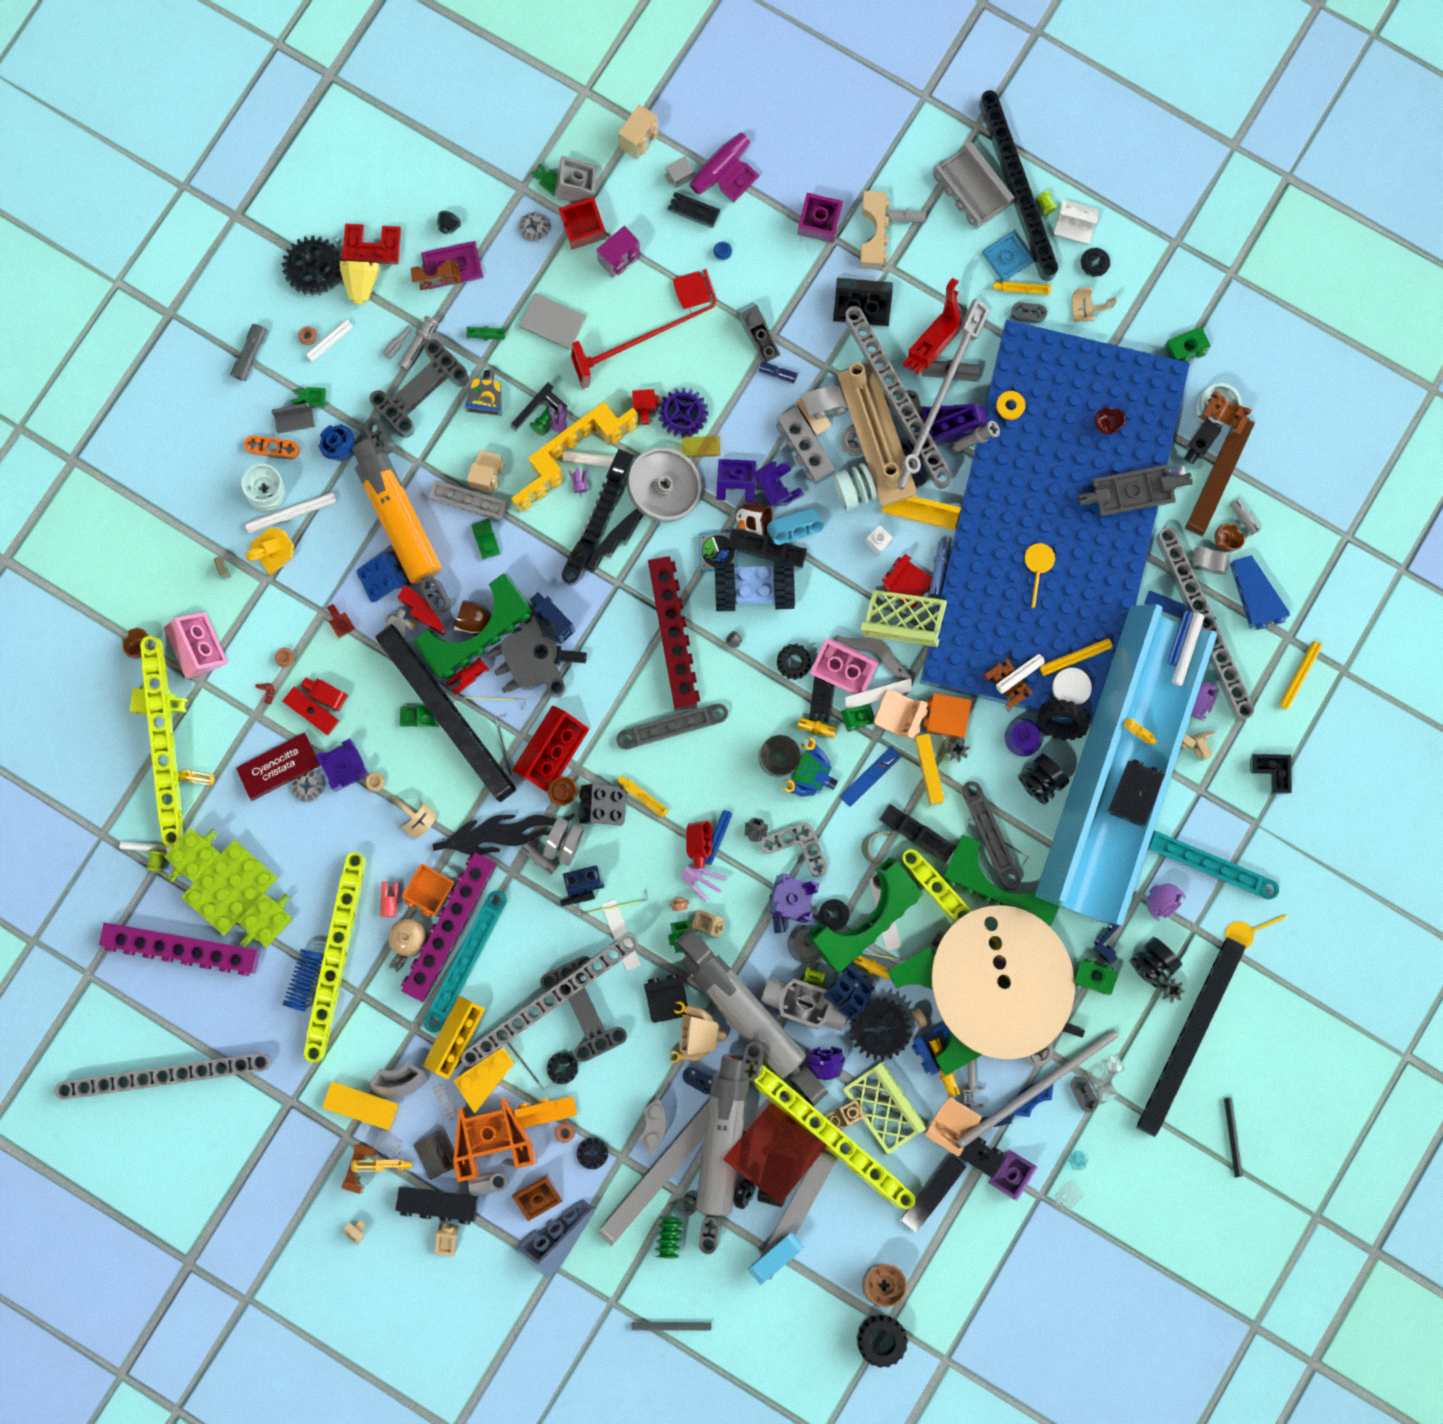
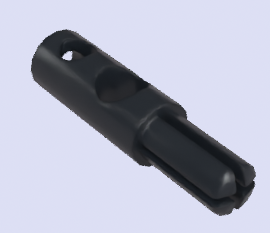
(578, 898)

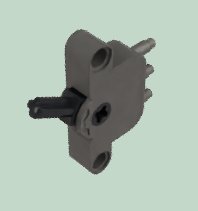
(524, 661)

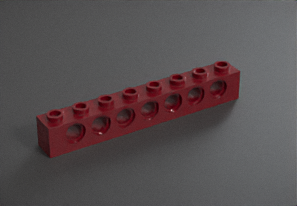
(657, 568)

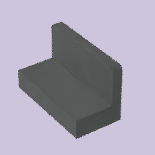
(293, 418)
(435, 1155)

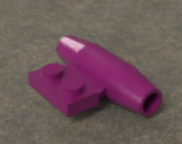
(723, 167)

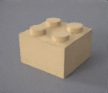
(638, 132)

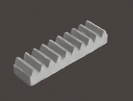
(468, 500)

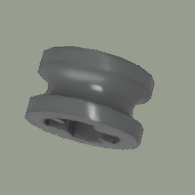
(398, 962)
(682, 1206)

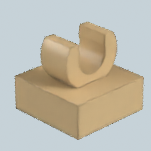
(354, 1232)

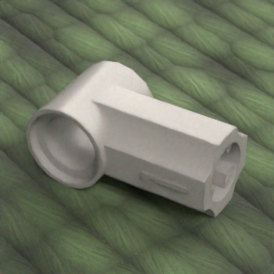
(486, 1184)

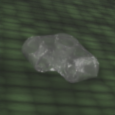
(1102, 1087)

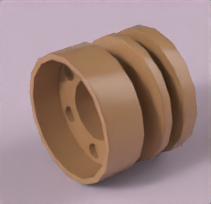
(896, 1285)

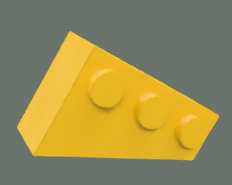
(482, 1079)

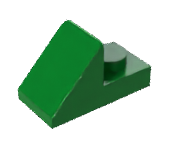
(485, 539)
(417, 717)
(857, 717)

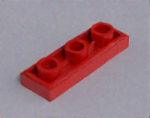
(302, 704)

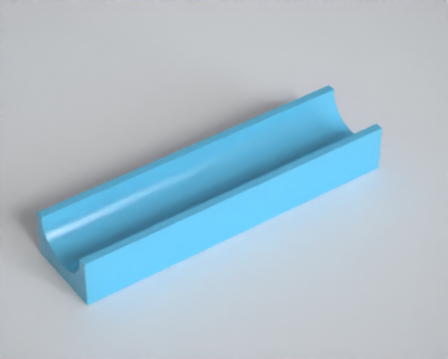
(1095, 853)

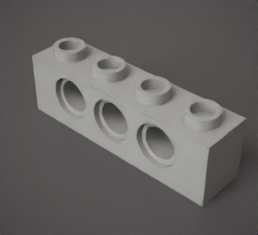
(792, 419)

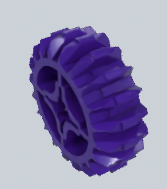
(689, 408)

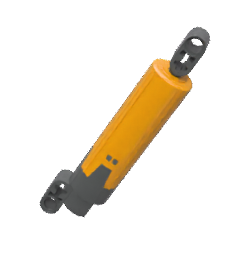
(398, 514)

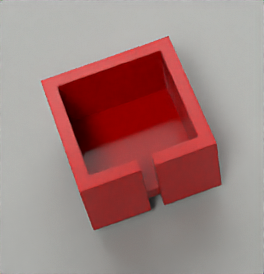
(582, 223)

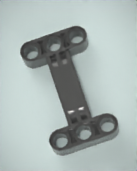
(419, 388)
(585, 1014)

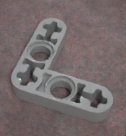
(803, 841)

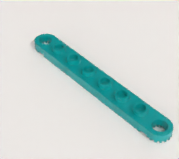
(1211, 865)
(465, 961)

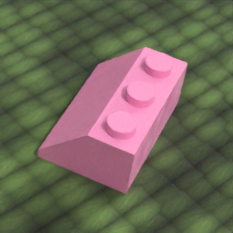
(195, 644)
(844, 666)

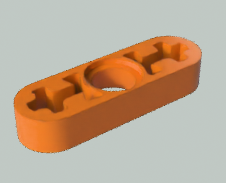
(257, 450)

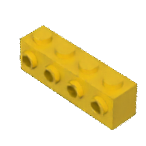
(453, 1037)

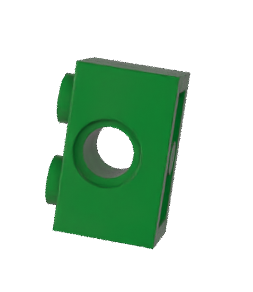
(1195, 338)
(1107, 976)

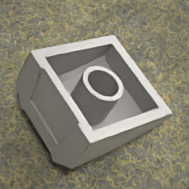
(575, 180)

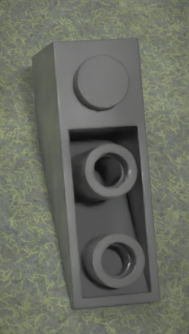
(758, 332)

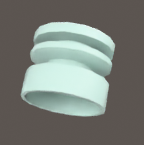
(259, 478)
(855, 487)

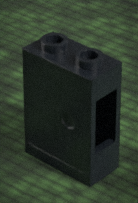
(1136, 793)

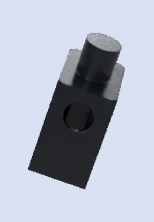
(1206, 436)

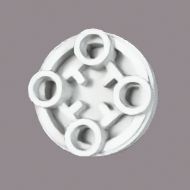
(1071, 685)

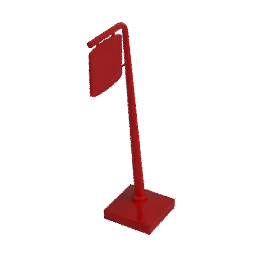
(690, 292)

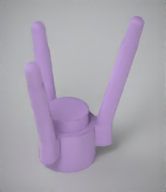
(693, 875)

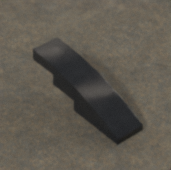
(621, 533)
(766, 548)
(917, 833)
(933, 1193)

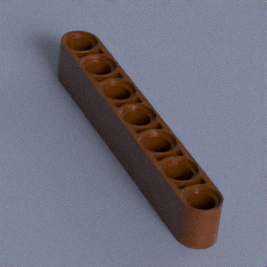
(1217, 480)

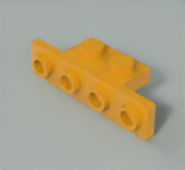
(545, 1111)

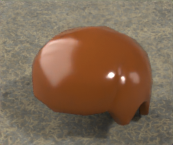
(1229, 538)
(132, 643)
(562, 791)

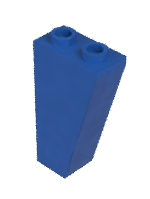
(1257, 594)

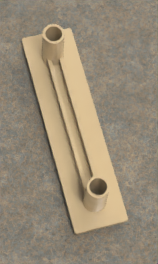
(875, 432)

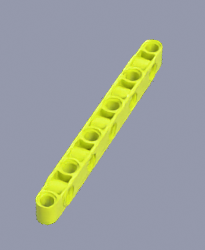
(161, 740)
(947, 898)
(334, 957)
(855, 1159)

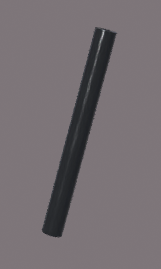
(1233, 1137)

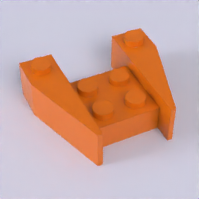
(488, 1135)

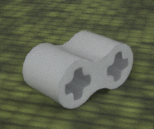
(1210, 560)

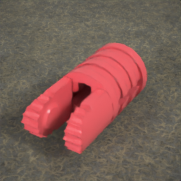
(388, 903)

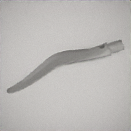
(880, 649)

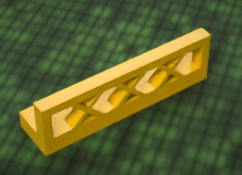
(924, 511)

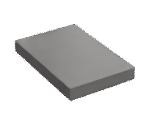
(552, 321)

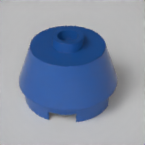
(337, 442)

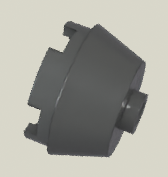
(800, 946)

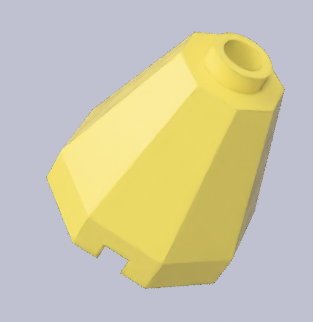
(359, 279)

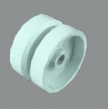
(1224, 389)

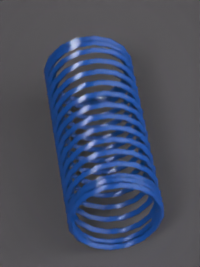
(309, 955)

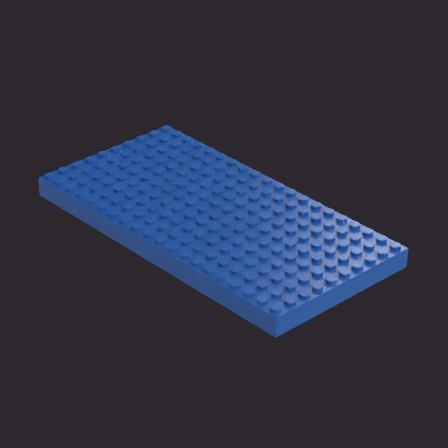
(1026, 494)

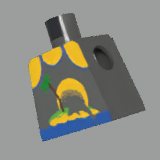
(485, 395)

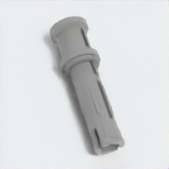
(422, 335)
(980, 435)

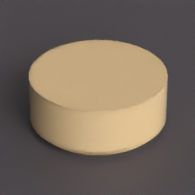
(919, 1018)

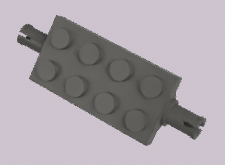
(1134, 490)

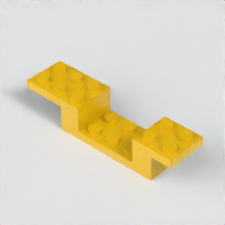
(543, 461)

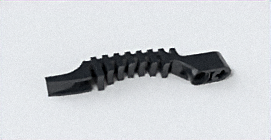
(593, 530)

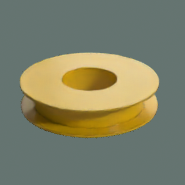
(1010, 414)

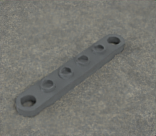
(672, 726)
(991, 835)

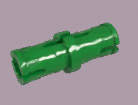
(485, 333)

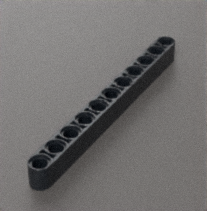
(1018, 176)
(445, 713)
(1190, 1037)

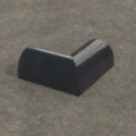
(1278, 766)

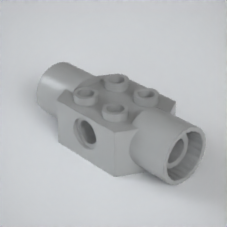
(802, 1004)

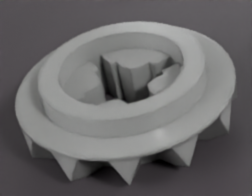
(529, 233)
(848, 447)
(312, 793)
(1043, 1058)

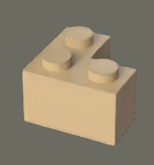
(485, 472)

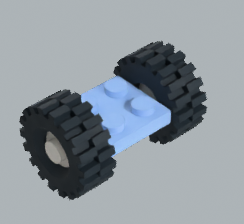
(754, 586)

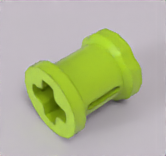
(1046, 203)
(155, 861)
(809, 973)

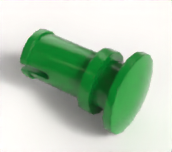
(542, 422)

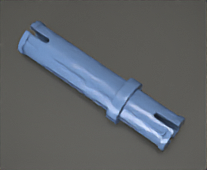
(939, 569)

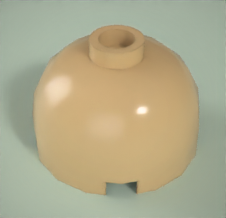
(407, 937)

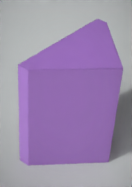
(1013, 1175)

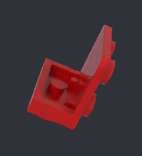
(906, 579)

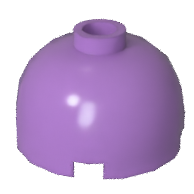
(1204, 701)
(1164, 900)

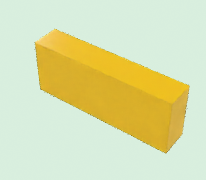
(929, 770)
(360, 1105)

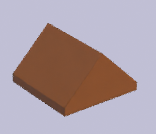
(537, 1198)

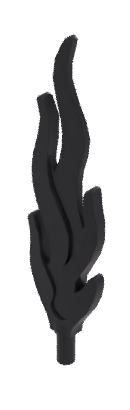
(493, 832)

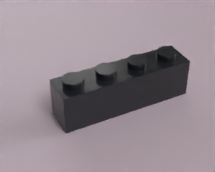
(438, 1204)

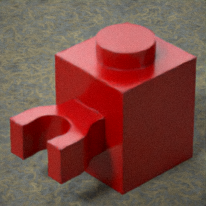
(645, 402)

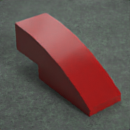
(420, 609)

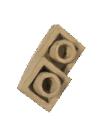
(816, 426)
(846, 1115)

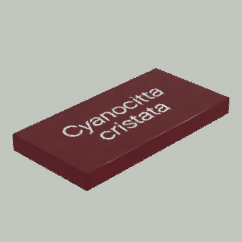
(278, 766)

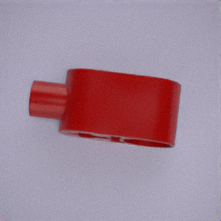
(325, 693)
(699, 842)

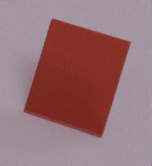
(775, 1153)

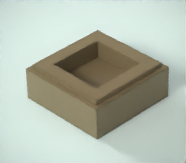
(221, 567)

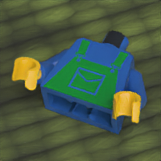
(811, 772)

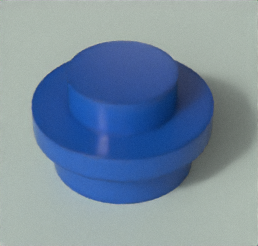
(722, 250)

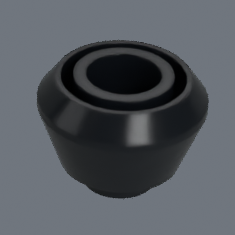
(447, 222)

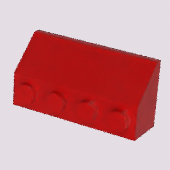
(550, 748)

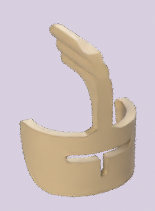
(1077, 303)
(419, 829)

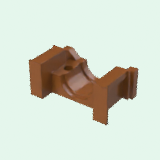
(446, 273)
(1225, 413)
(1021, 688)
(352, 1180)

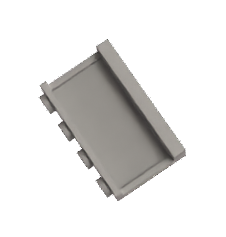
(973, 185)

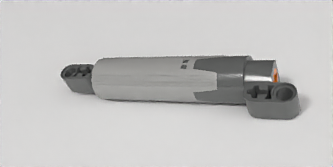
(748, 1015)
(722, 1132)

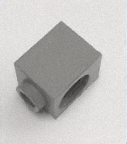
(679, 172)

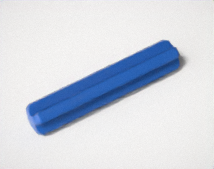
(1180, 638)
(718, 834)

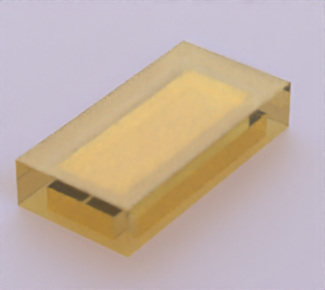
(701, 446)

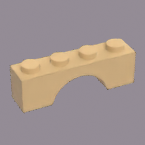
(874, 208)

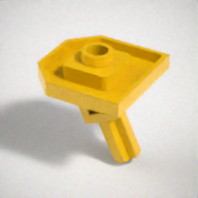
(272, 549)

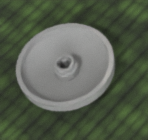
(664, 484)

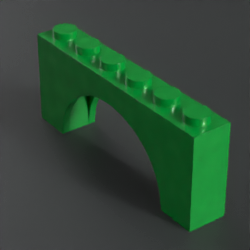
(508, 611)
(966, 873)
(896, 896)
(918, 971)

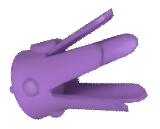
(558, 424)
(579, 484)

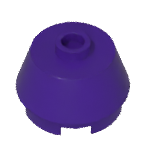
(1023, 737)
(826, 1063)

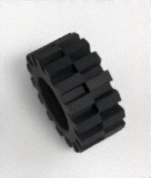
(794, 650)

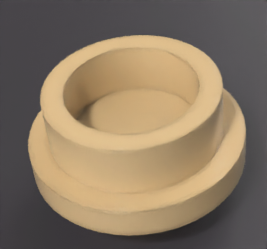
(375, 782)

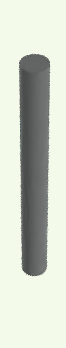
(671, 1326)

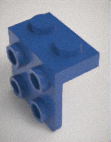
(382, 575)
(923, 1049)

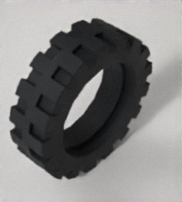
(1064, 709)

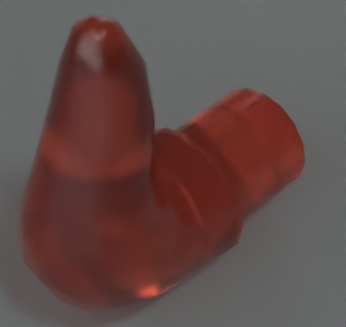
(270, 691)

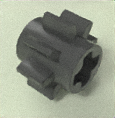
(960, 745)
(756, 829)
(1166, 990)

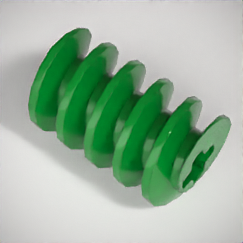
(669, 1237)

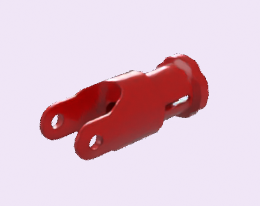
(468, 675)

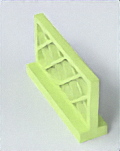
(899, 633)
(900, 1099)

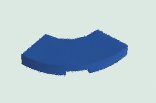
(1026, 1109)

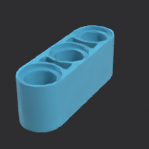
(795, 526)
(775, 1258)

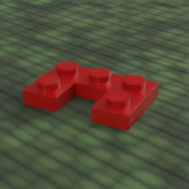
(383, 253)

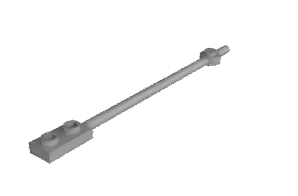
(970, 328)

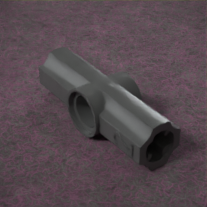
(964, 372)

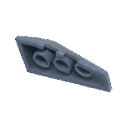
(552, 1244)

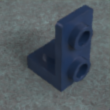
(1107, 952)

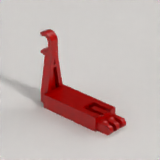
(937, 335)

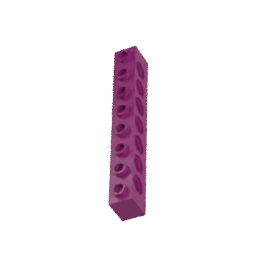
(112, 932)
(440, 956)

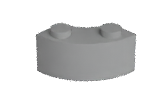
(825, 402)
(398, 1082)
(655, 1125)

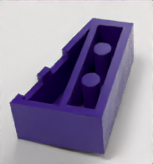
(955, 421)

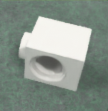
(879, 540)

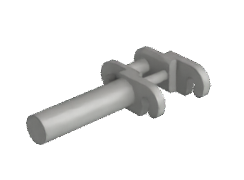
(972, 1086)

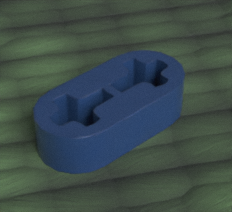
(695, 1084)

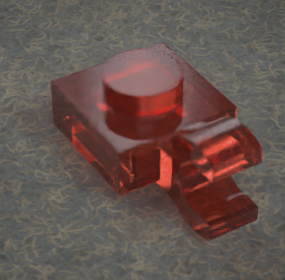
(340, 623)

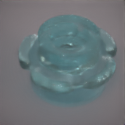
(1077, 1155)

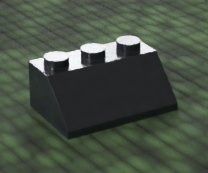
(870, 296)

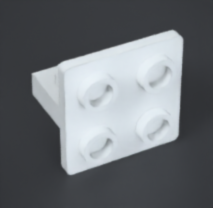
(1076, 222)

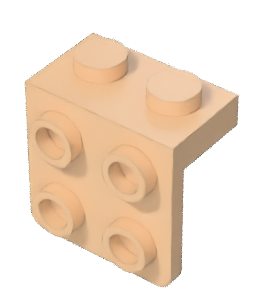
(900, 714)
(950, 1124)

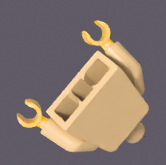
(698, 1034)

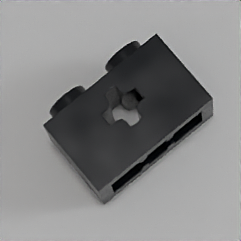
(988, 1166)

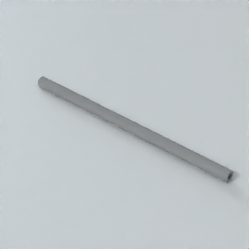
(1037, 1088)

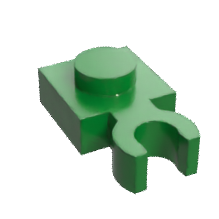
(548, 180)
(314, 396)

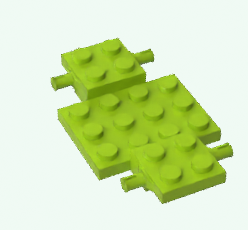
(229, 887)

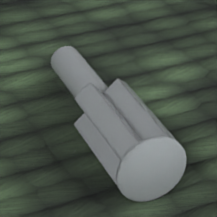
(396, 344)

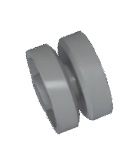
(561, 840)

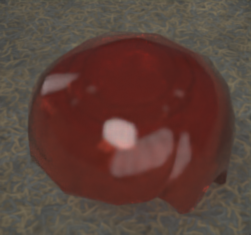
(1109, 420)

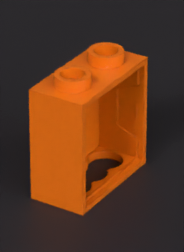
(947, 716)
(428, 890)

